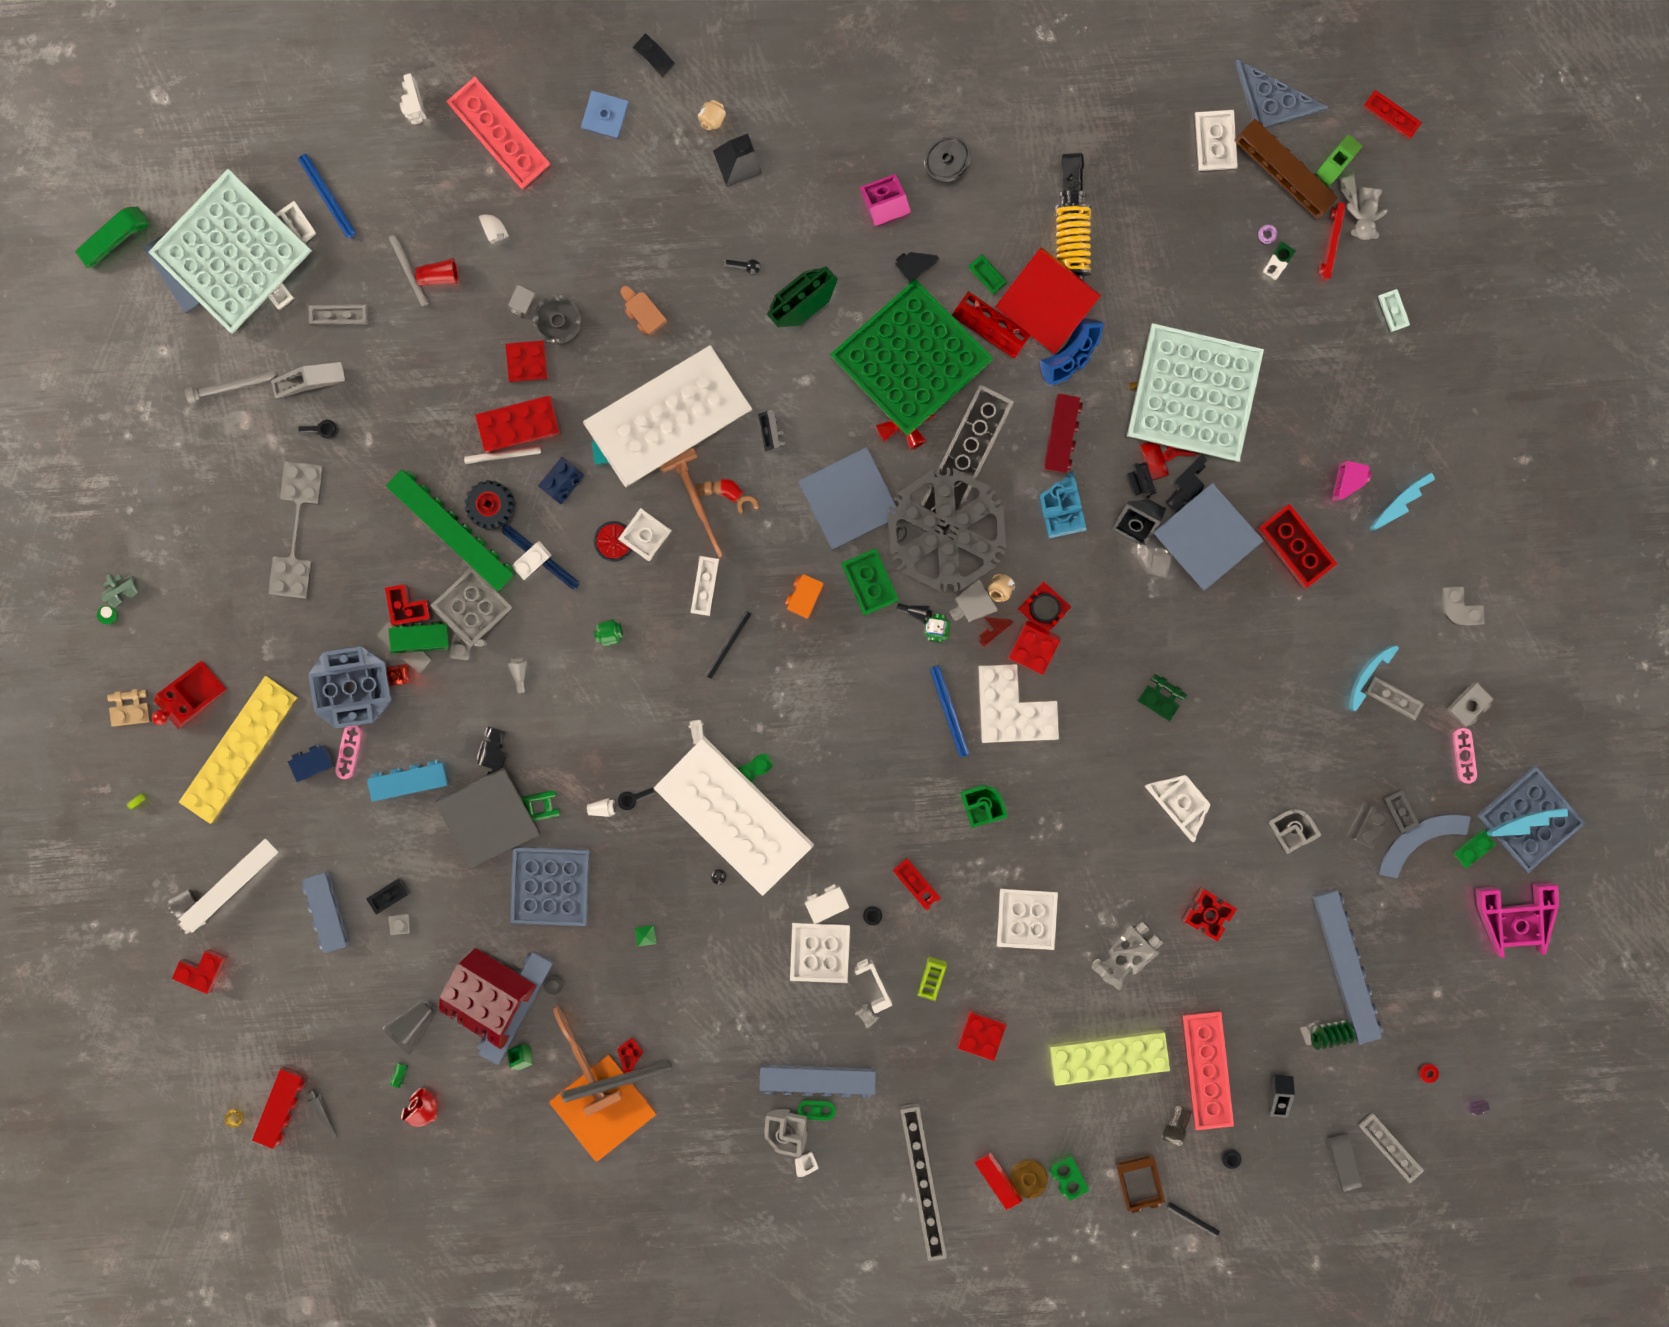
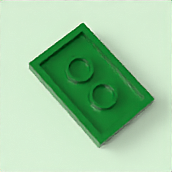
(869, 581)

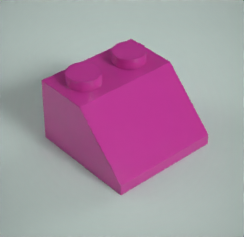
(885, 199)
(1350, 479)

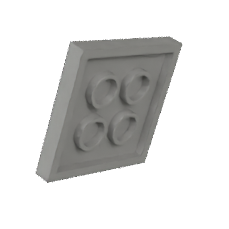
(471, 607)

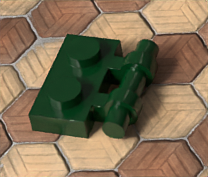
(1158, 702)

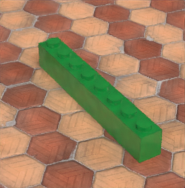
(446, 526)

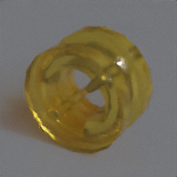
(237, 1114)

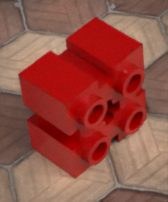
(1211, 926)

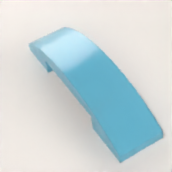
(1357, 696)

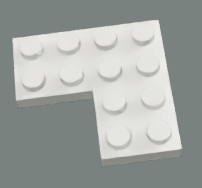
(1002, 714)

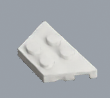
(1181, 802)

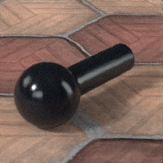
(751, 266)

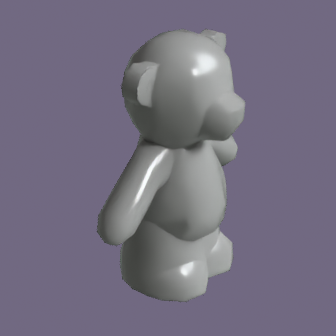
(1366, 213)

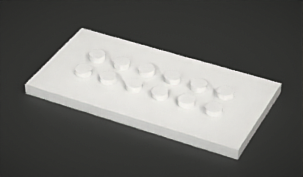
(667, 416)
(733, 816)

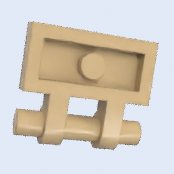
(129, 714)

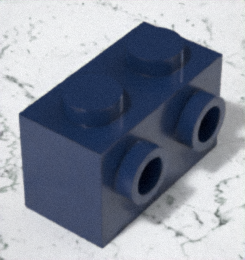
(310, 763)

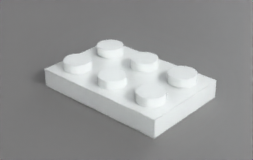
(1216, 140)

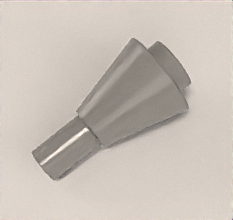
(517, 668)

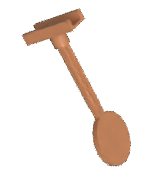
(679, 464)
(601, 1100)

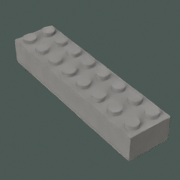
(971, 444)

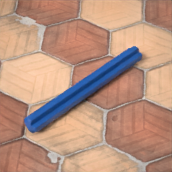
(326, 195)
(949, 711)

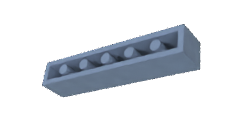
(535, 970)
(817, 1080)

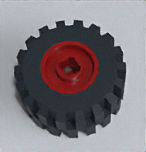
(490, 505)

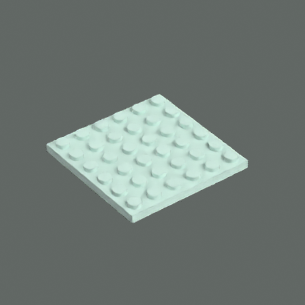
(230, 251)
(1195, 392)

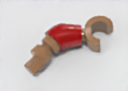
(728, 489)

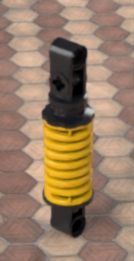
(1072, 218)

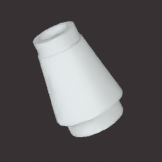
(602, 808)

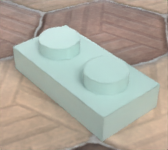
(1393, 310)

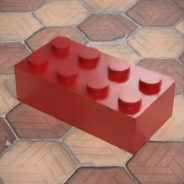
(518, 424)
(1296, 546)

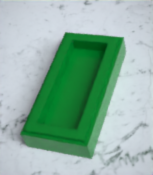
(987, 274)

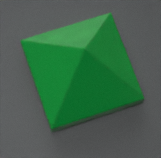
(645, 935)

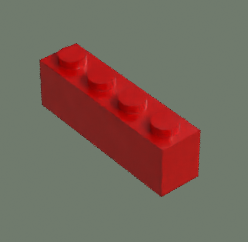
(278, 1108)

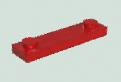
(1337, 214)

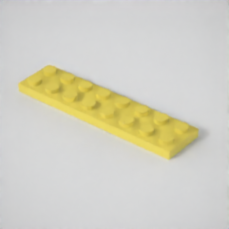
(238, 749)

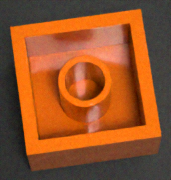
(805, 595)

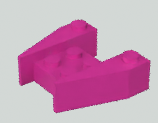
(1519, 923)

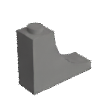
(308, 378)

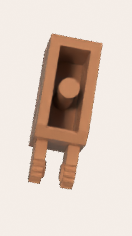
(643, 310)

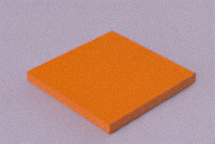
(611, 1125)

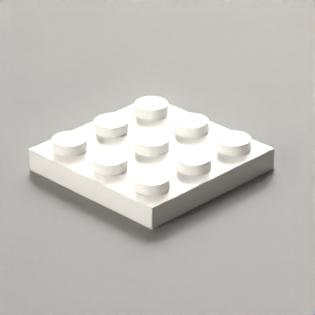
(1027, 919)
(819, 952)

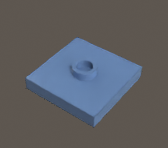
(604, 114)

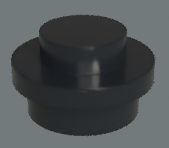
(872, 915)
(1231, 1159)

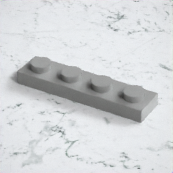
(1391, 1148)

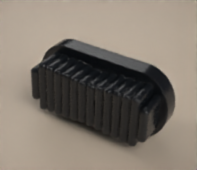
(1141, 480)

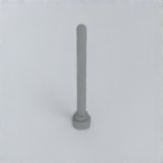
(194, 394)

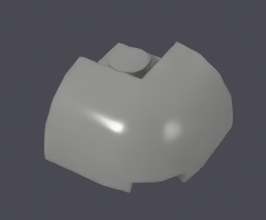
(1294, 829)
(786, 1132)

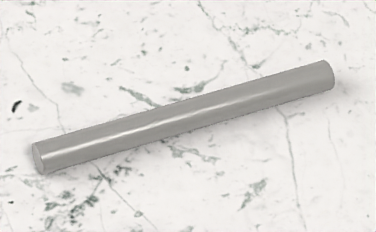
(408, 270)

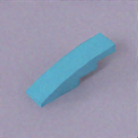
(1398, 505)
(1522, 824)

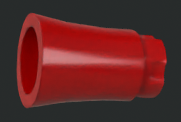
(438, 273)

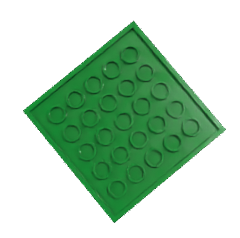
(911, 357)

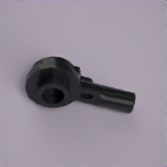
(326, 429)
(628, 800)

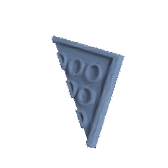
(1273, 100)

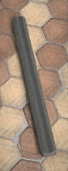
(616, 1081)

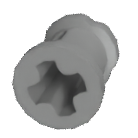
(866, 1015)

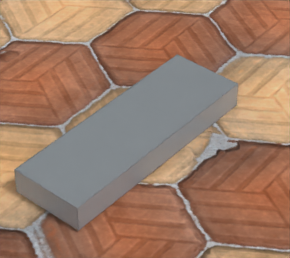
(338, 314)
(416, 660)
(1394, 698)

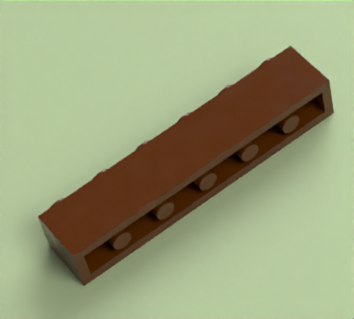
(1286, 168)

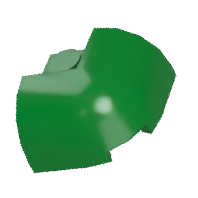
(983, 805)

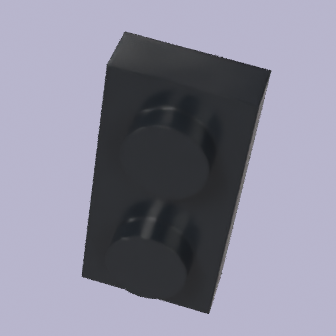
(387, 896)

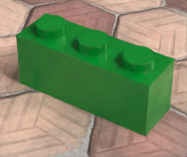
(418, 638)

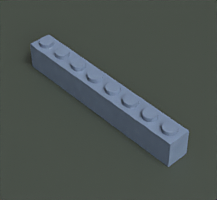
(1347, 966)

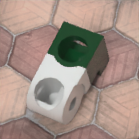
(1278, 260)

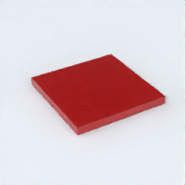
(1048, 300)

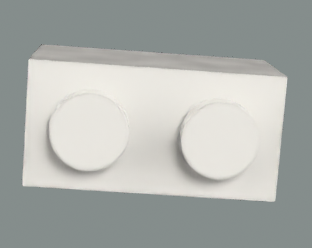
(826, 904)

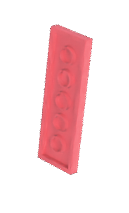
(498, 133)
(1208, 1070)

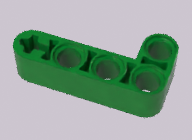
(111, 234)

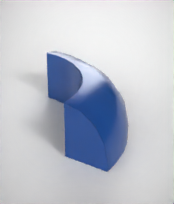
(1074, 354)

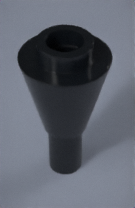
(918, 612)

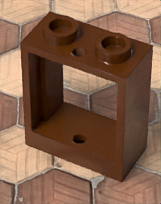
(1135, 1164)

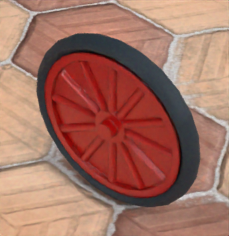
(607, 542)

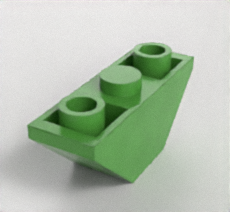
(1338, 160)

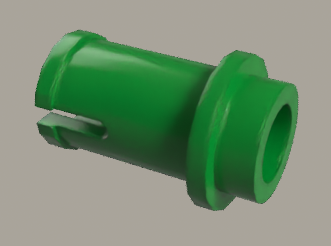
(398, 1075)

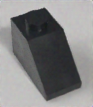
(653, 55)
(914, 264)
(1281, 1096)

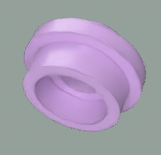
(1273, 232)

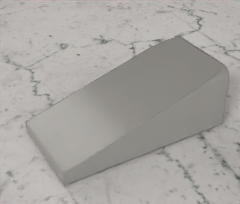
(1348, 187)

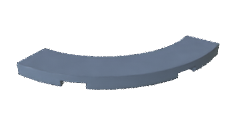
(1411, 839)

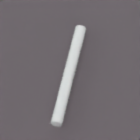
(502, 454)

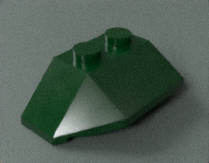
(802, 297)

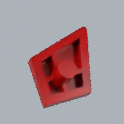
(629, 1054)

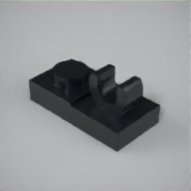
(769, 430)

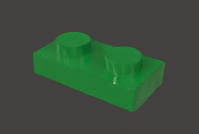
(1474, 849)

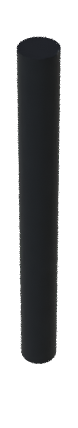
(728, 644)

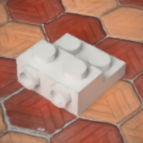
(412, 102)

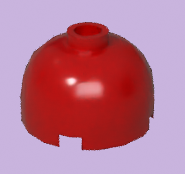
(421, 1109)

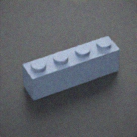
(325, 912)

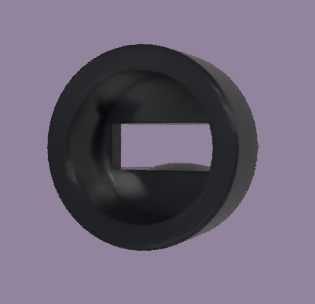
(722, 879)

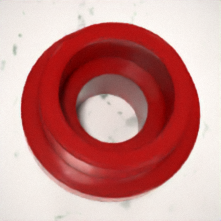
(1423, 1073)

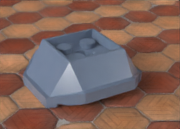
(329, 691)

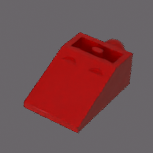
(190, 692)

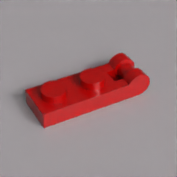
(916, 883)

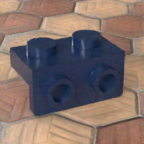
(561, 480)

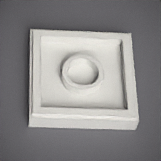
(644, 534)

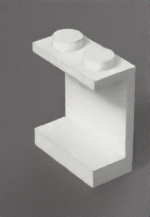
(883, 1002)

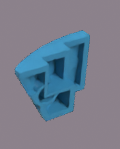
(1063, 508)

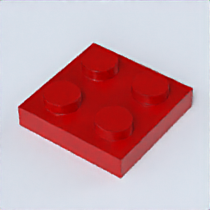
(526, 361)

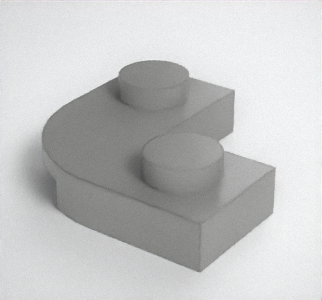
(1456, 611)

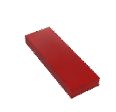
(1392, 114)
(998, 1181)

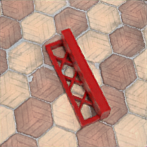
(989, 326)

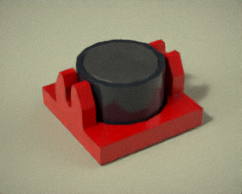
(1044, 607)

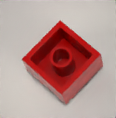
(1034, 647)
(981, 1035)

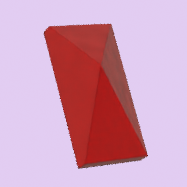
(1154, 459)

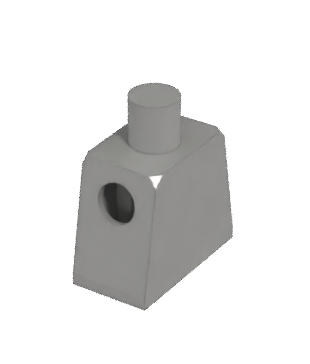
(973, 603)

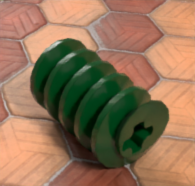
(1332, 1034)

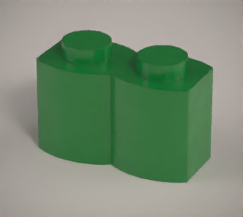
(759, 765)

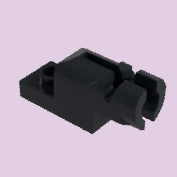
(1188, 485)
(490, 753)

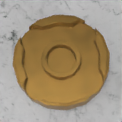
(1029, 1178)

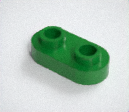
(816, 1111)

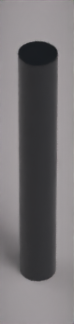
(1192, 1219)

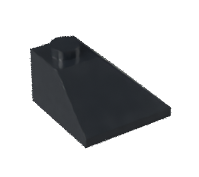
(737, 160)
(1139, 520)

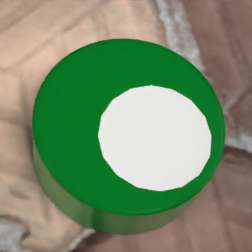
(106, 615)

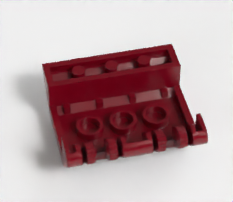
(484, 996)

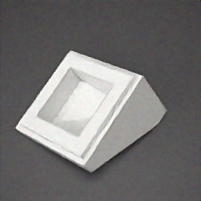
(805, 1164)

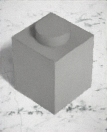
(521, 301)

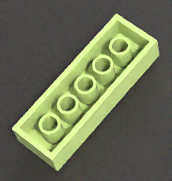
(1109, 1057)

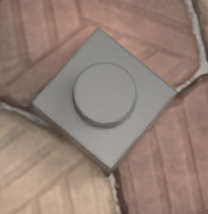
(399, 924)

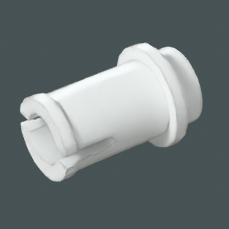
(696, 730)

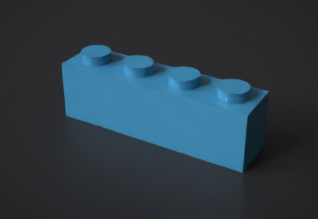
(407, 781)

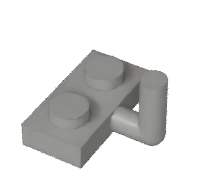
(460, 649)

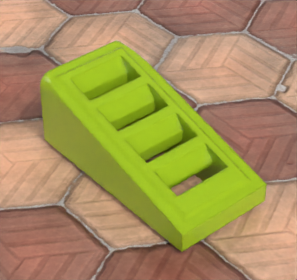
(934, 962)

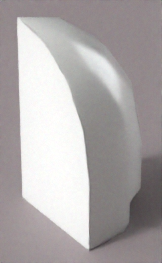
(493, 228)

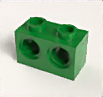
(1072, 1175)

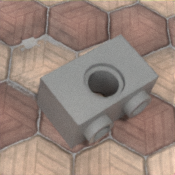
(1459, 709)

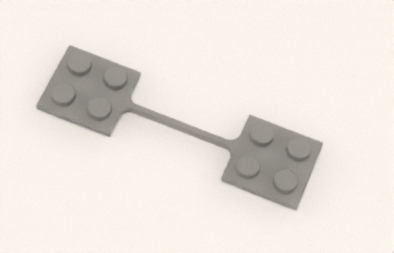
(289, 574)

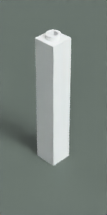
(227, 886)

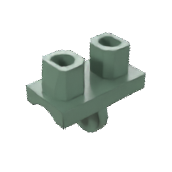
(111, 594)

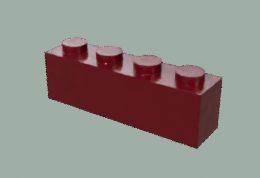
(1061, 434)

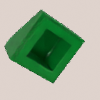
(520, 1057)

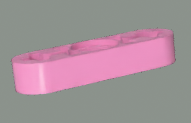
(351, 767)
(1460, 770)

